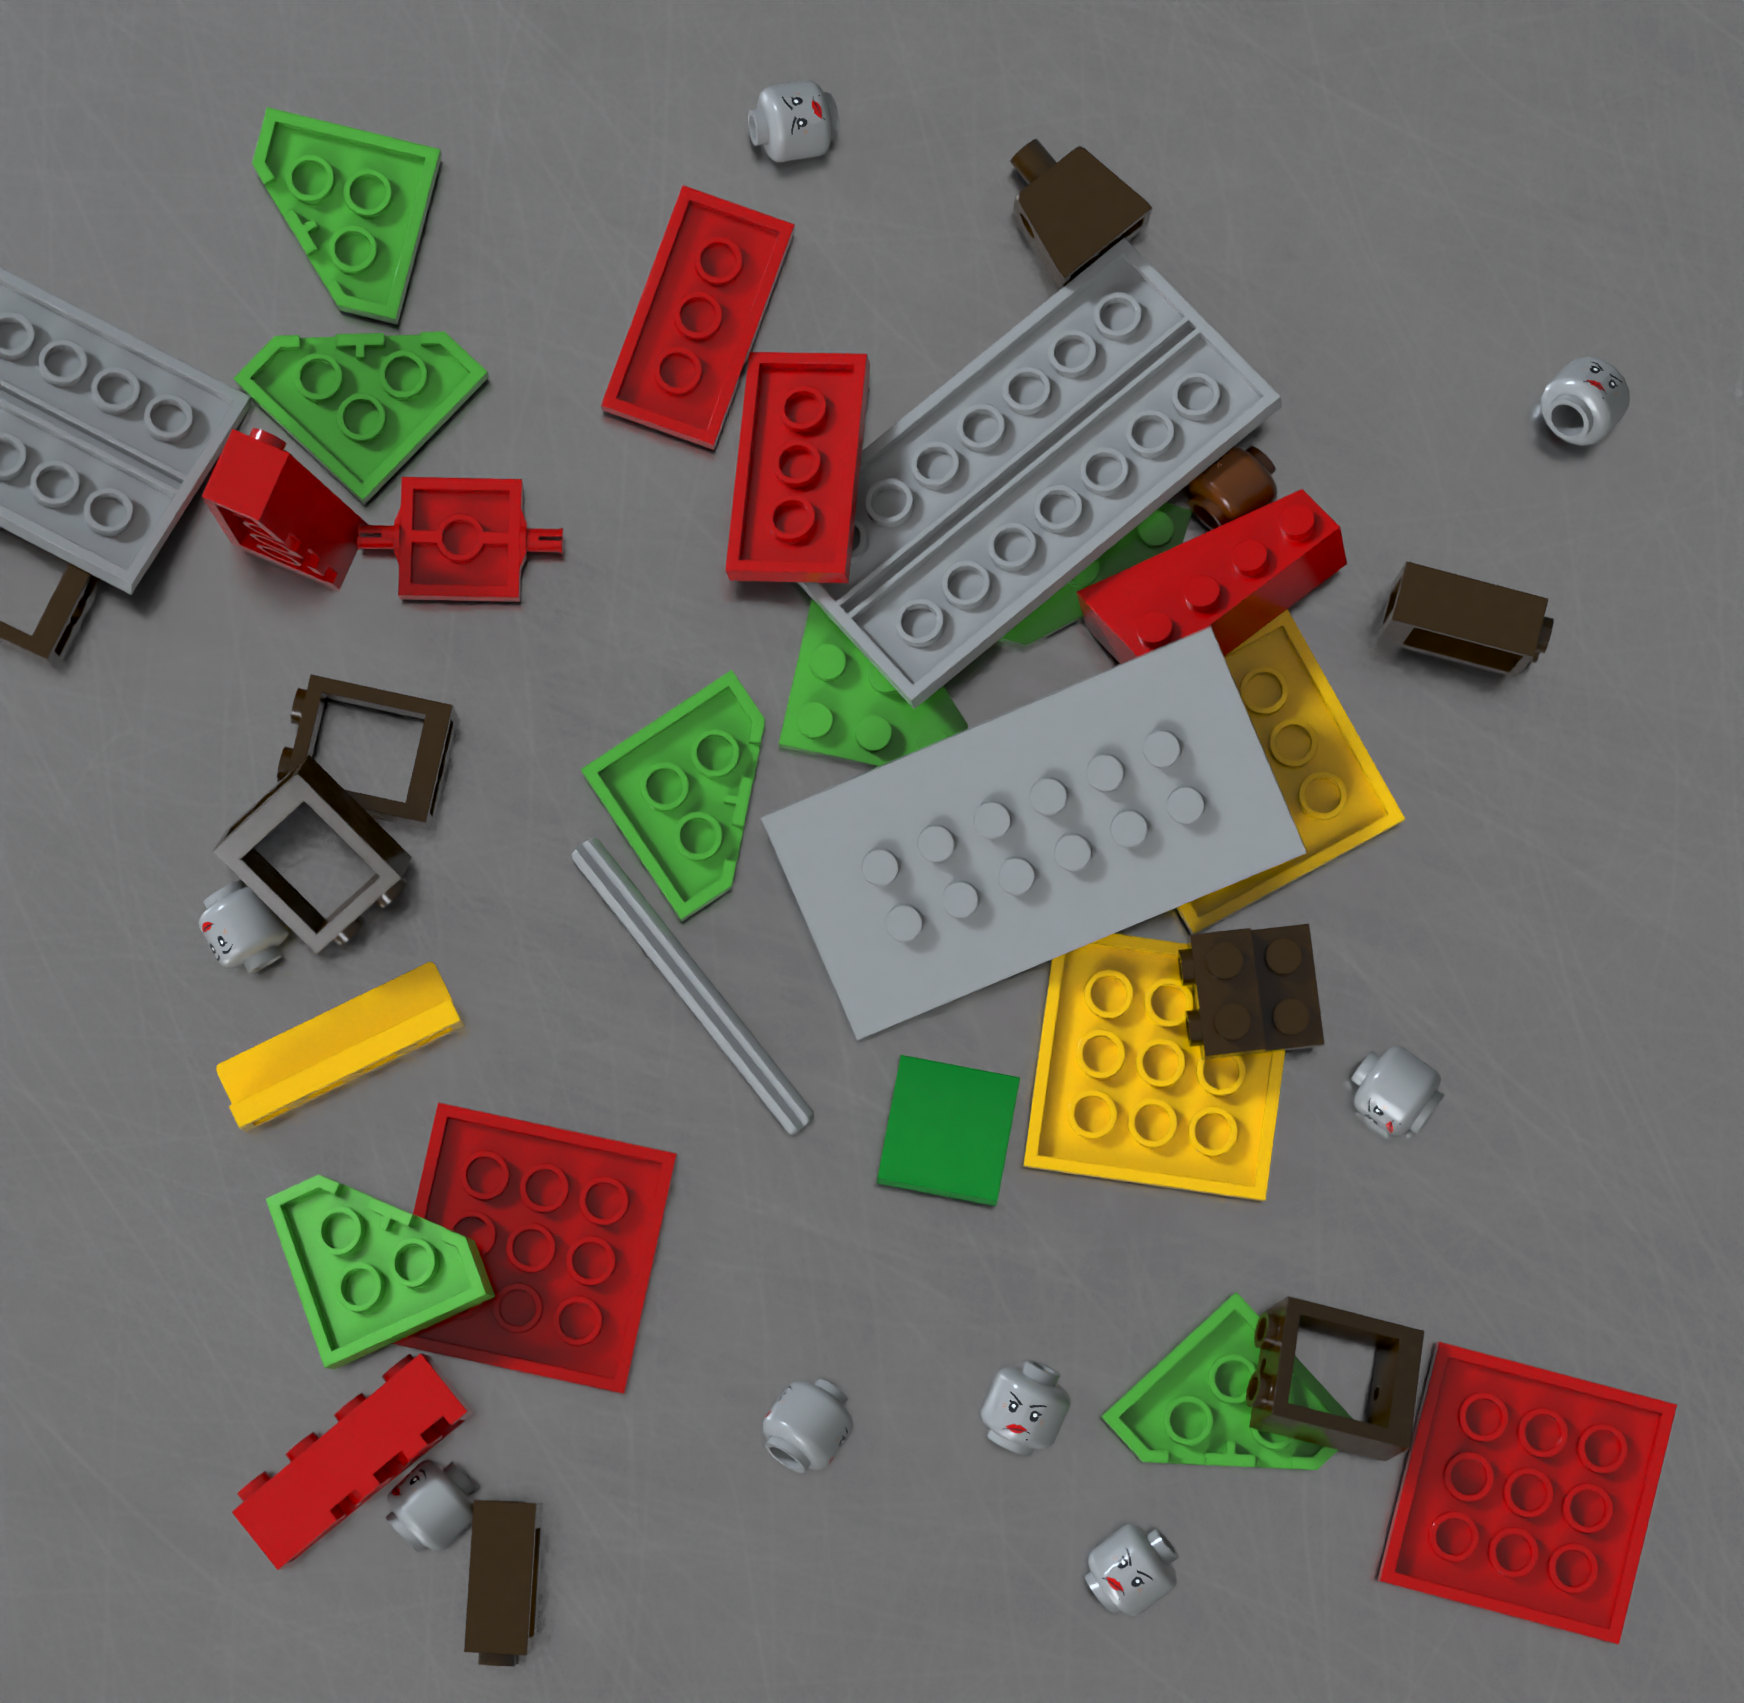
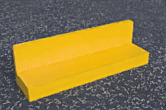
(338, 1046)

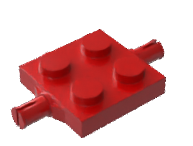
(460, 539)

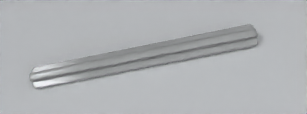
(692, 985)

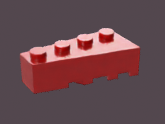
(281, 508)
(1222, 579)
(352, 1460)

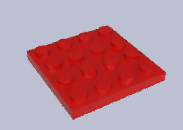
(562, 1234)
(1527, 1492)

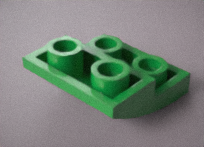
(948, 1130)

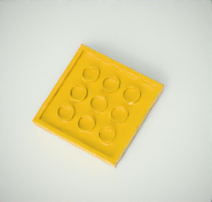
(1316, 761)
(1128, 1093)

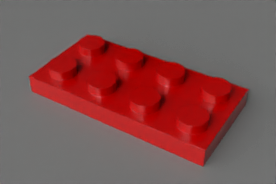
(698, 317)
(798, 467)

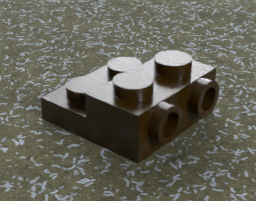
(1251, 991)

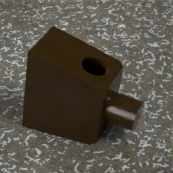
(1074, 209)

